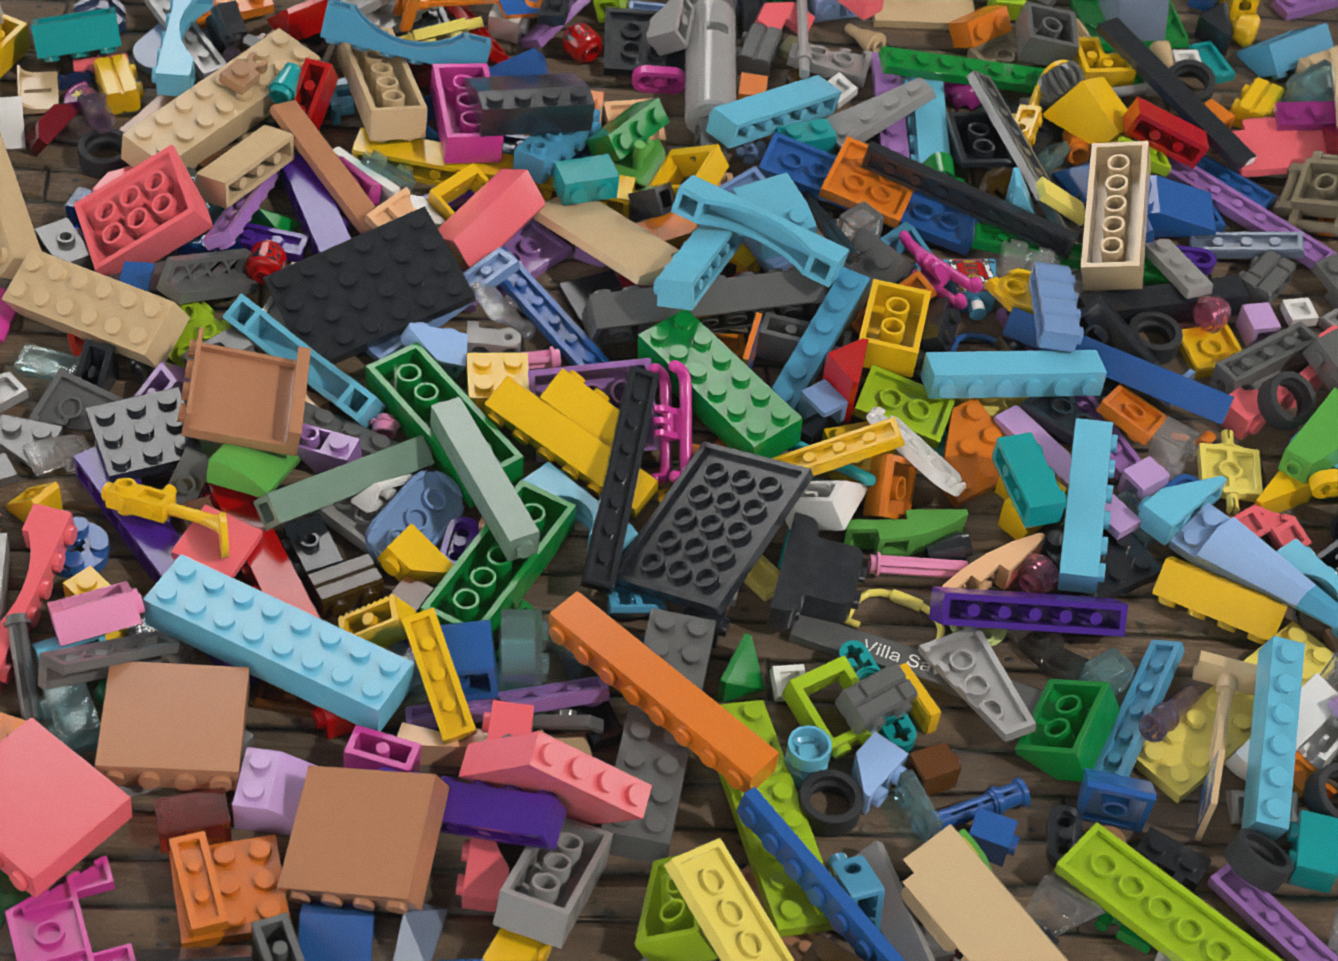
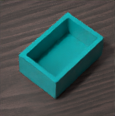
(76, 34)

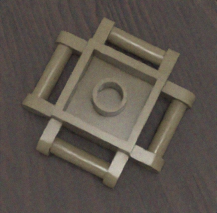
(1311, 192)

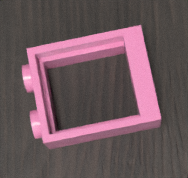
(96, 612)

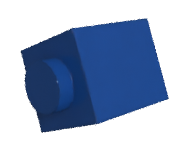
(994, 835)

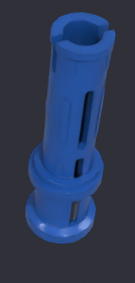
(993, 800)

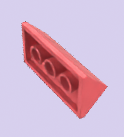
(492, 216)

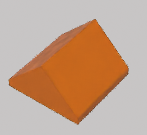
(893, 487)

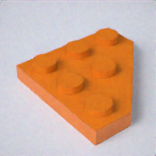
(970, 450)

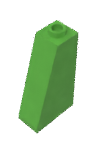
(1315, 444)

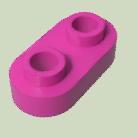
(658, 79)

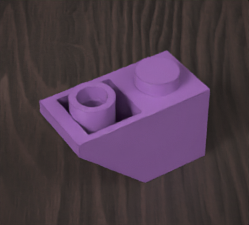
(327, 449)

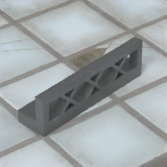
(203, 283)
(92, 660)

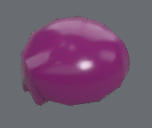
(960, 95)

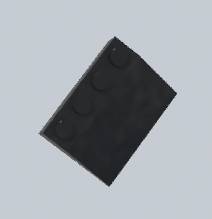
(530, 104)

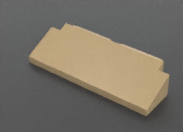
(609, 238)
(969, 905)

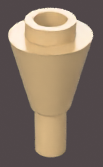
(867, 39)
(1163, 51)

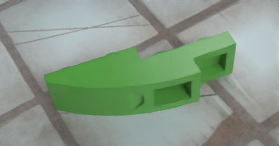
(904, 535)

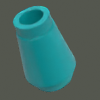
(285, 84)

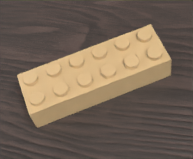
(384, 93)
(1116, 216)
(96, 307)

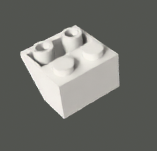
(829, 503)

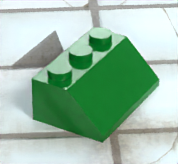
(1070, 727)

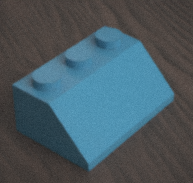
(1283, 52)

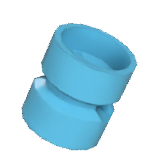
(807, 752)

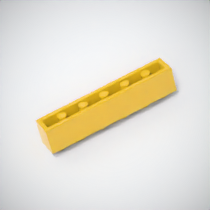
(559, 439)

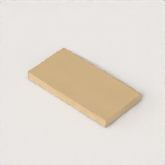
(921, 13)

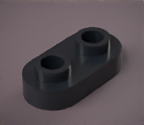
(1062, 839)

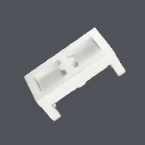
(1322, 745)

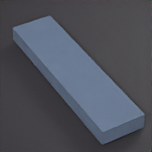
(1251, 244)

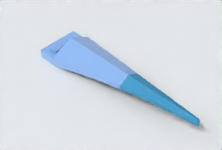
(1238, 554)

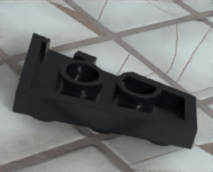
(1055, 414)

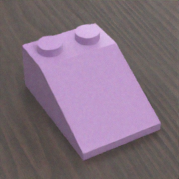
(269, 791)

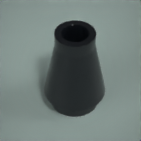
(951, 547)

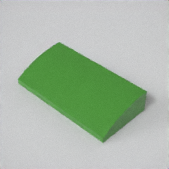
(249, 469)

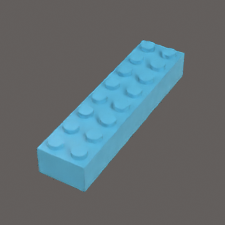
(279, 643)

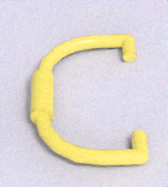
(899, 598)

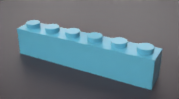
(763, 112)
(928, 125)
(695, 267)
(1012, 374)
(1086, 506)
(1273, 737)

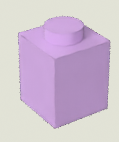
(1256, 323)
(1143, 478)

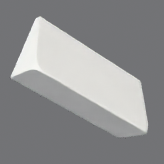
(380, 493)

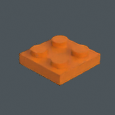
(1131, 414)

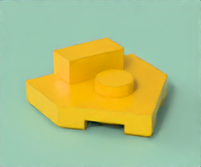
(1012, 290)

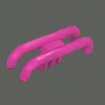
(940, 272)
(673, 422)

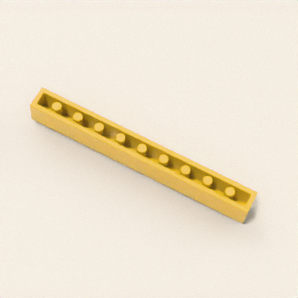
(427, 163)

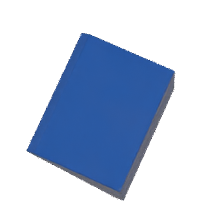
(1115, 800)
(336, 933)

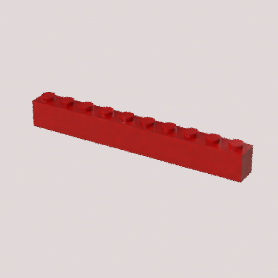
(273, 573)

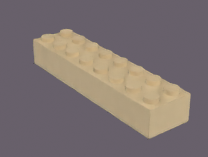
(211, 112)

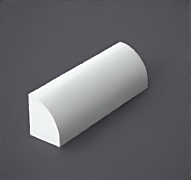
(1312, 714)

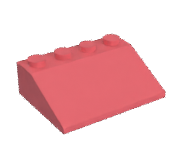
(142, 213)

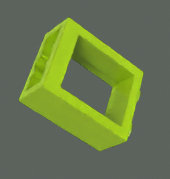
(797, 699)

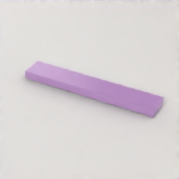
(1016, 421)

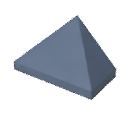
(420, 933)

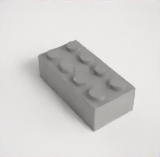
(553, 886)

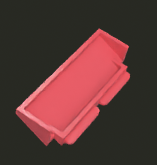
(1276, 148)

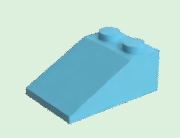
(782, 198)

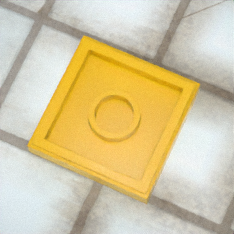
(1204, 349)

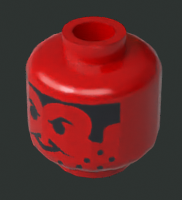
(582, 43)
(265, 259)

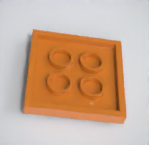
(851, 184)
(248, 884)

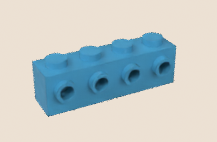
(544, 149)

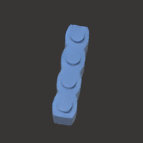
(1055, 307)

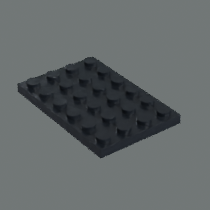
(370, 287)
(711, 527)

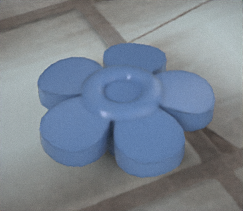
(751, 152)

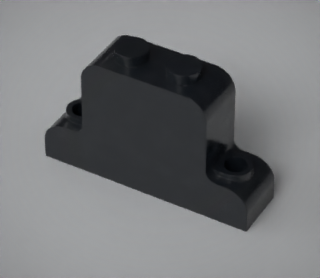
(816, 578)

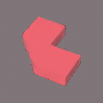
(781, 14)
(1279, 527)

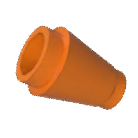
(1079, 148)

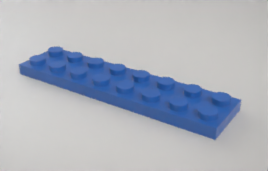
(811, 165)

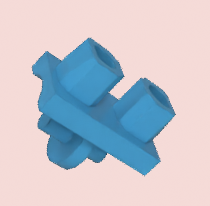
(341, 103)

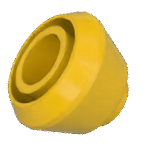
(1245, 29)

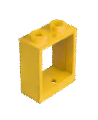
(708, 165)
(466, 179)

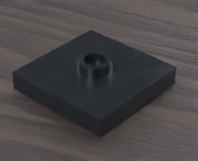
(579, 290)

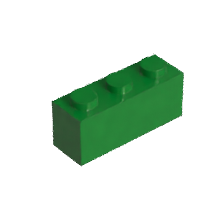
(633, 124)

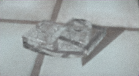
(54, 453)

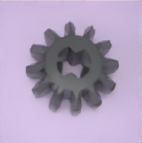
(1060, 80)

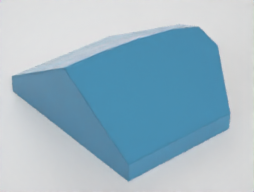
(631, 604)

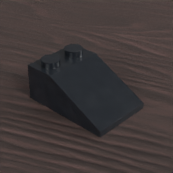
(976, 141)

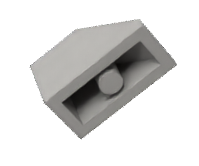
(671, 27)

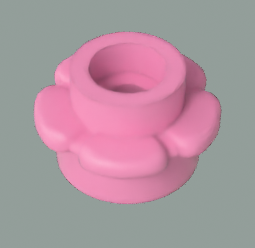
(385, 425)

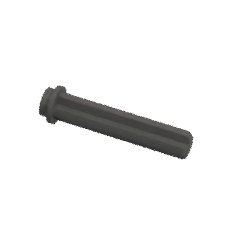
(23, 665)

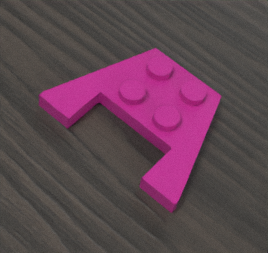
(54, 925)

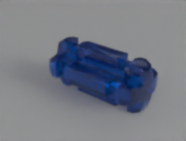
(74, 78)

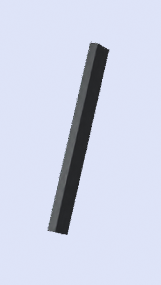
(1175, 93)
(969, 200)
(620, 480)

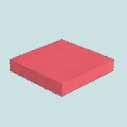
(203, 544)

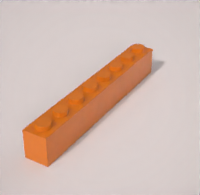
(662, 693)

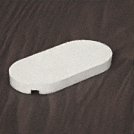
(923, 456)

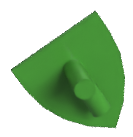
(642, 161)

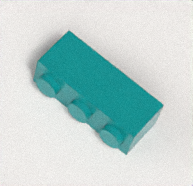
(1029, 480)

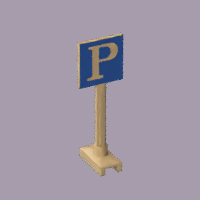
(1228, 677)

